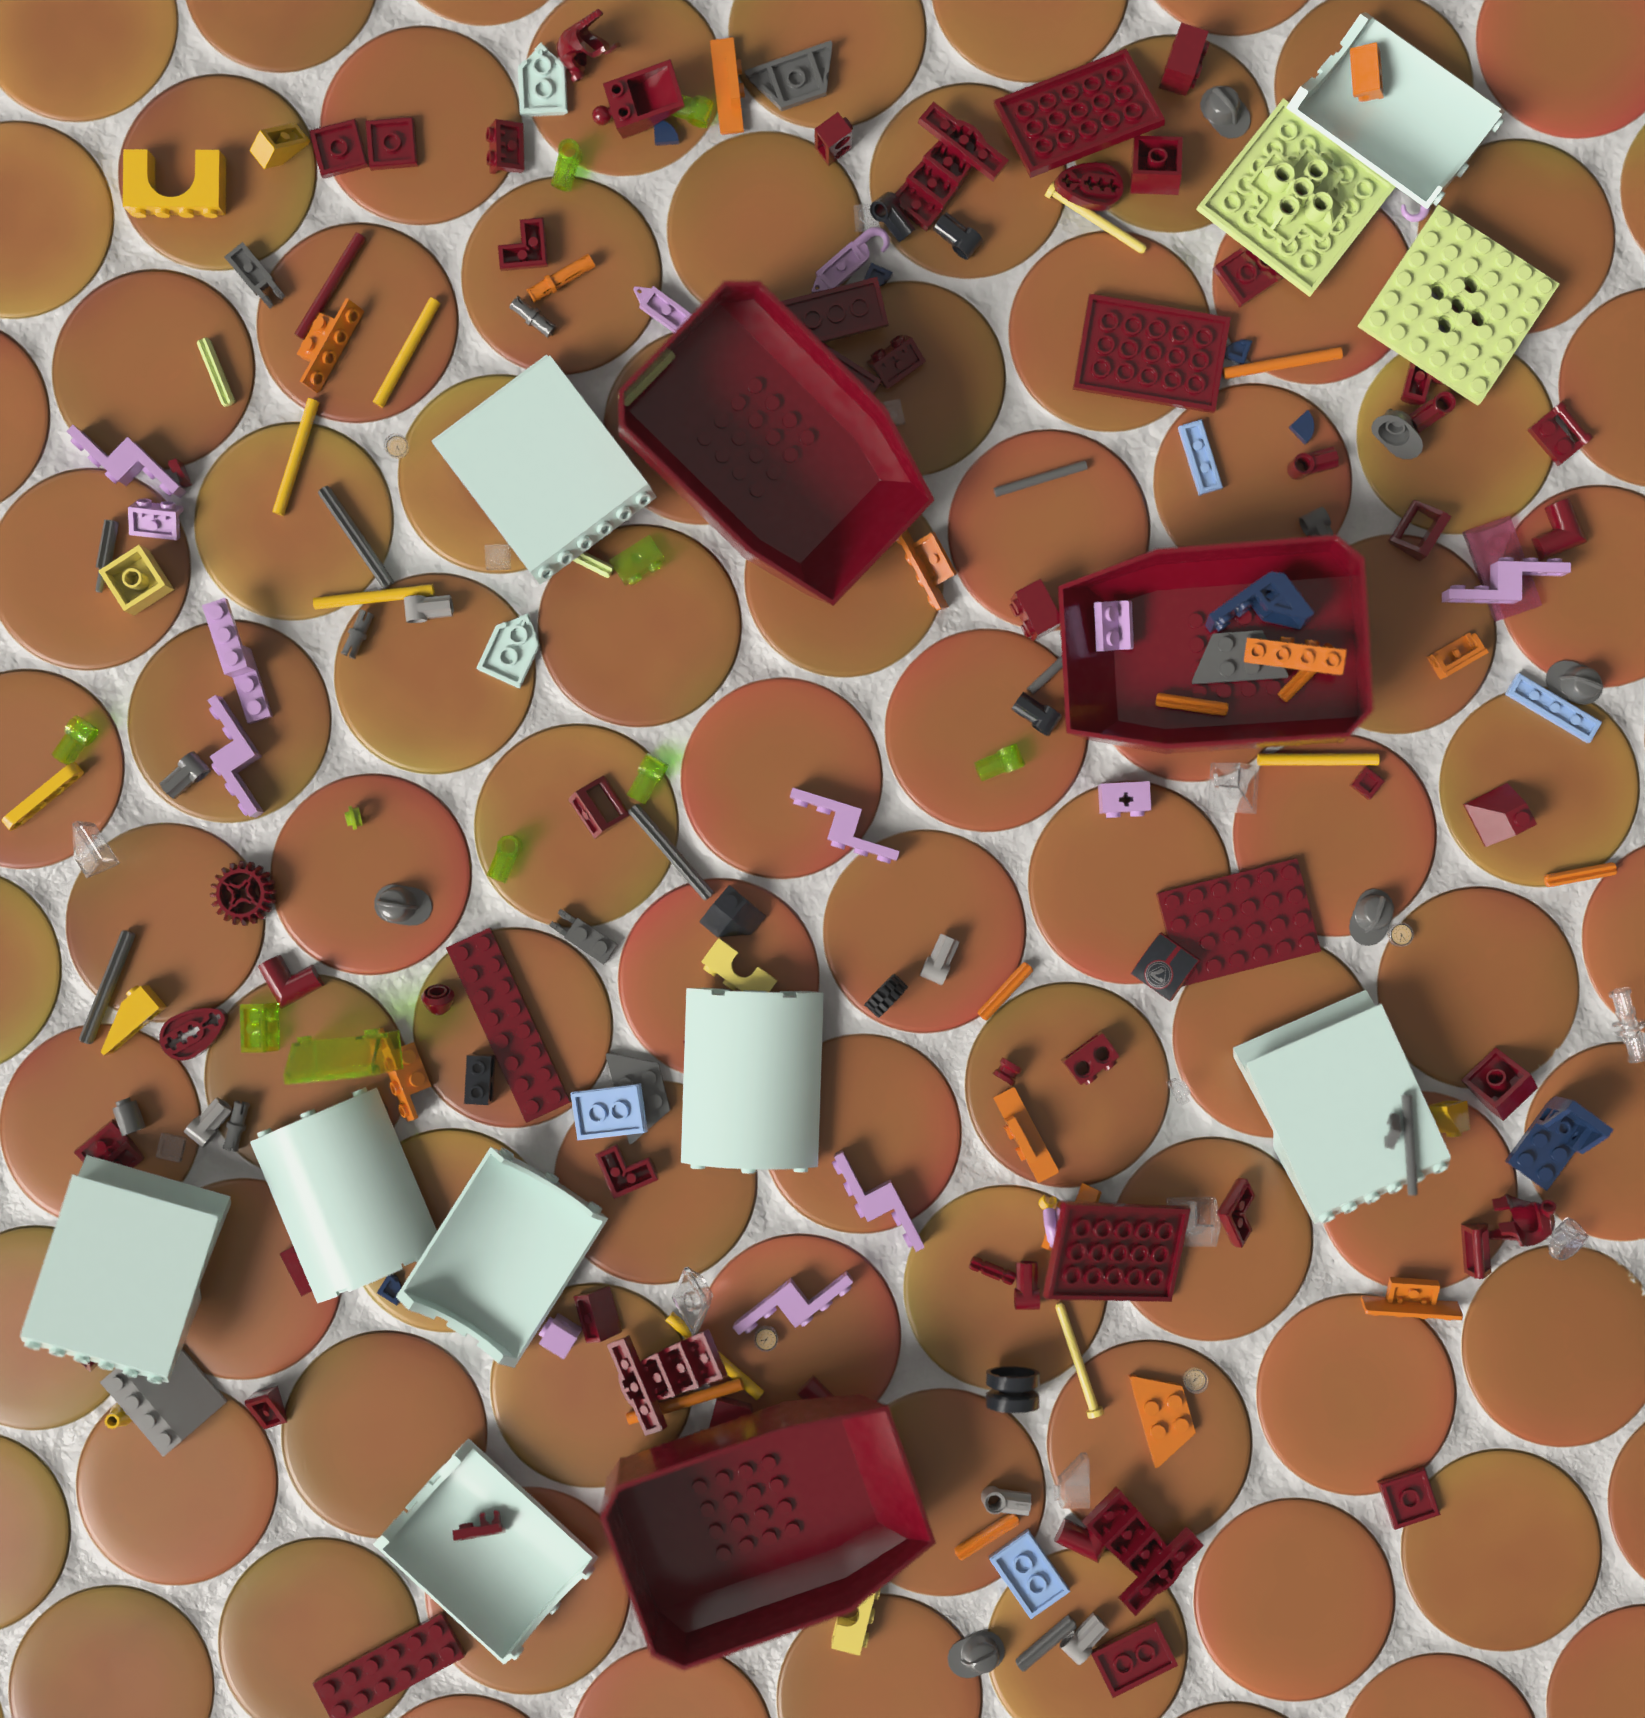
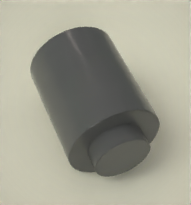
(128, 1116)

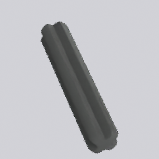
(1046, 1643)

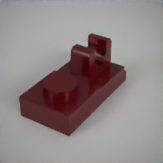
(469, 1531)

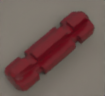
(992, 1270)

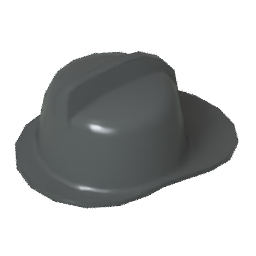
(1225, 111)
(1397, 434)
(1574, 682)
(402, 905)
(1371, 917)
(976, 1654)

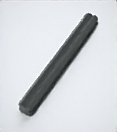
(355, 537)
(671, 852)
(107, 987)

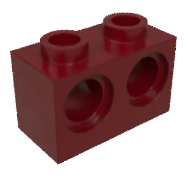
(833, 138)
(1086, 1053)

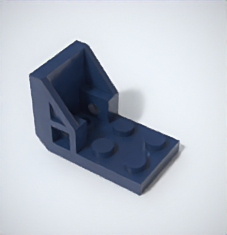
(1282, 608)
(1554, 1138)

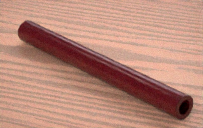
(330, 285)

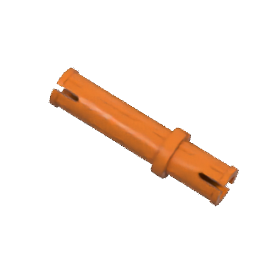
(556, 280)

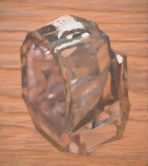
(1567, 1239)

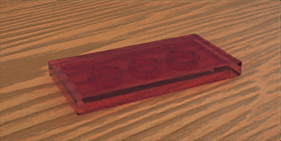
(1486, 546)

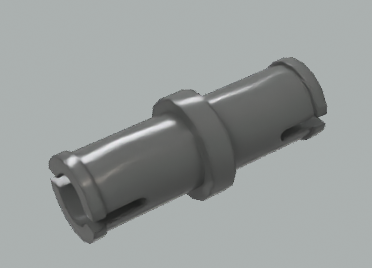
(533, 316)
(357, 634)
(236, 1125)

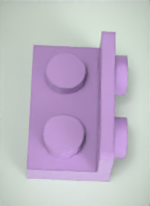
(154, 519)
(1113, 625)

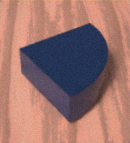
(665, 134)
(881, 273)
(1238, 351)
(1303, 427)
(390, 1288)

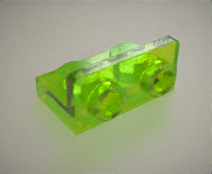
(638, 560)
(259, 1028)

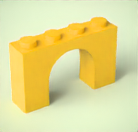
(203, 198)

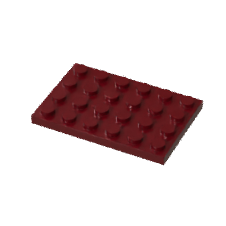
(1079, 113)
(1151, 353)
(1241, 920)
(1116, 1252)

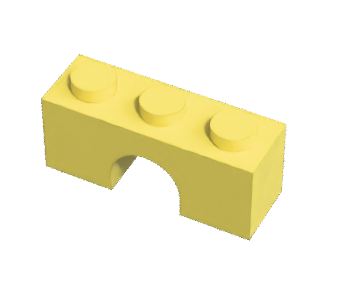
(720, 961)
(851, 1633)

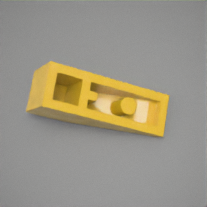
(133, 1014)

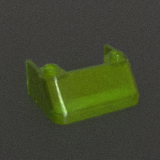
(343, 1057)

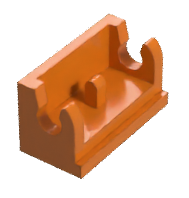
(1366, 72)
(1457, 655)

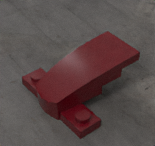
(945, 166)
(664, 1374)
(1140, 1548)

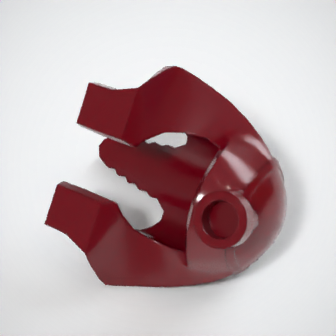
(579, 42)
(1531, 1220)

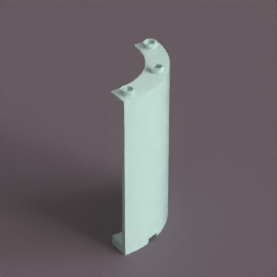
(1420, 128)
(752, 1079)
(346, 1194)
(503, 1255)
(491, 1583)

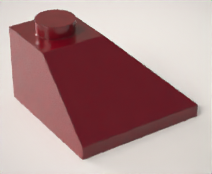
(1499, 815)

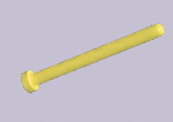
(1099, 221)
(1094, 1410)

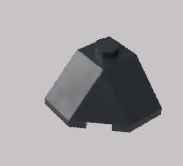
(732, 915)

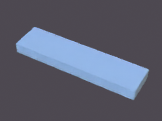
(1553, 708)

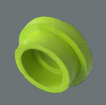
(353, 817)

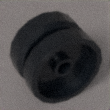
(1012, 1389)

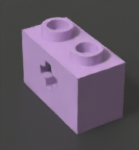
(1137, 792)
(559, 1335)

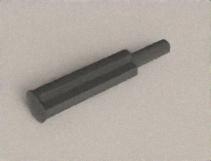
(106, 549)

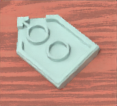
(542, 84)
(510, 651)

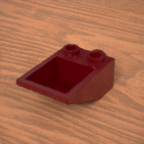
(643, 97)

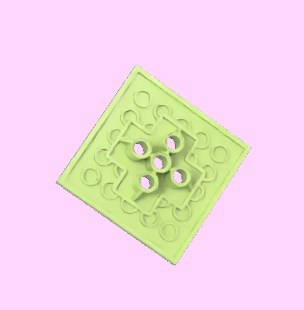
(1305, 240)
(1503, 299)

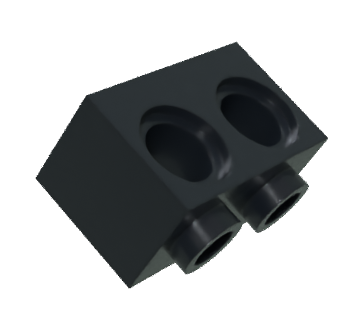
(479, 1079)

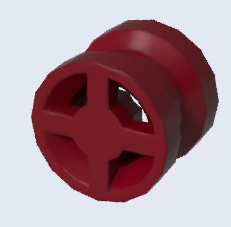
(1007, 1071)

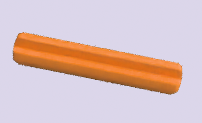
(1297, 682)
(1192, 704)
(1580, 874)
(1005, 991)
(986, 1536)

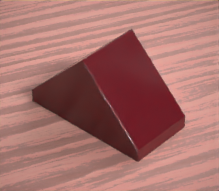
(267, 1407)
(729, 1409)

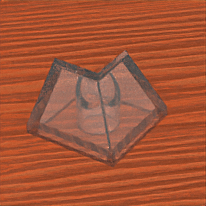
(1233, 788)
(91, 849)
(1203, 1221)
(692, 1298)

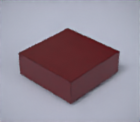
(1367, 783)

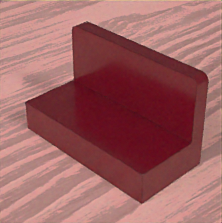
(598, 1315)

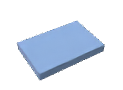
(609, 1111)
(1029, 1573)

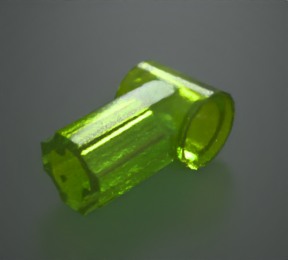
(696, 110)
(566, 167)
(77, 736)
(1003, 761)
(650, 773)
(503, 860)

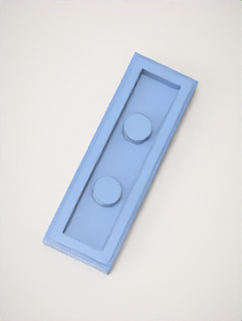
(1200, 457)

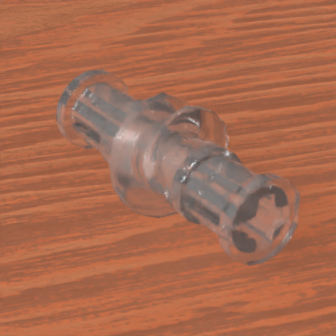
(1629, 1024)

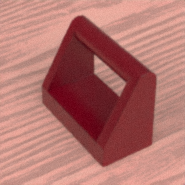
(1431, 536)
(590, 814)
(1476, 1250)

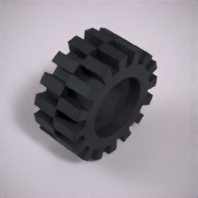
(886, 995)

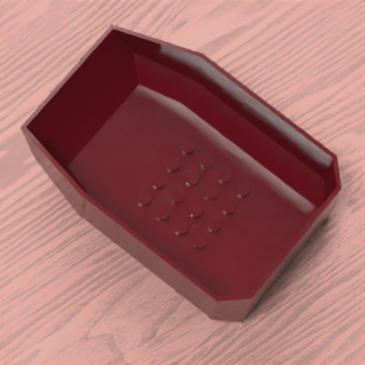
(775, 442)
(1172, 594)
(763, 1525)

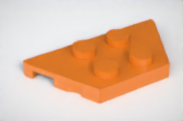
(1163, 1416)

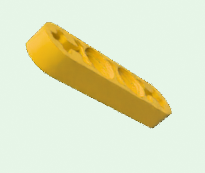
(42, 796)

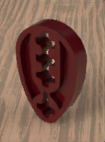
(1081, 194)
(195, 1045)

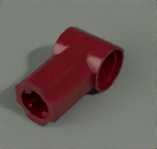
(1430, 411)
(1314, 463)
(1026, 1291)

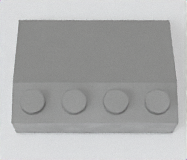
(166, 1410)

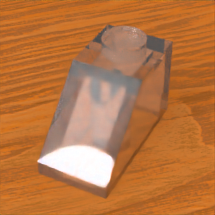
(1074, 1484)

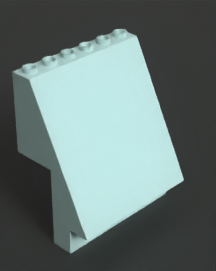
(544, 469)
(1329, 1100)
(124, 1269)

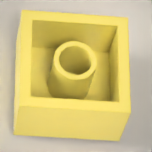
(136, 580)

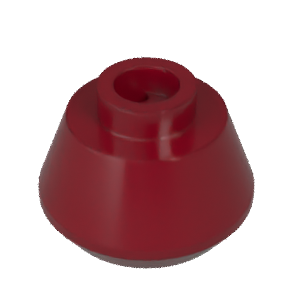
(438, 999)

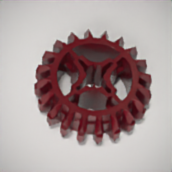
(237, 901)

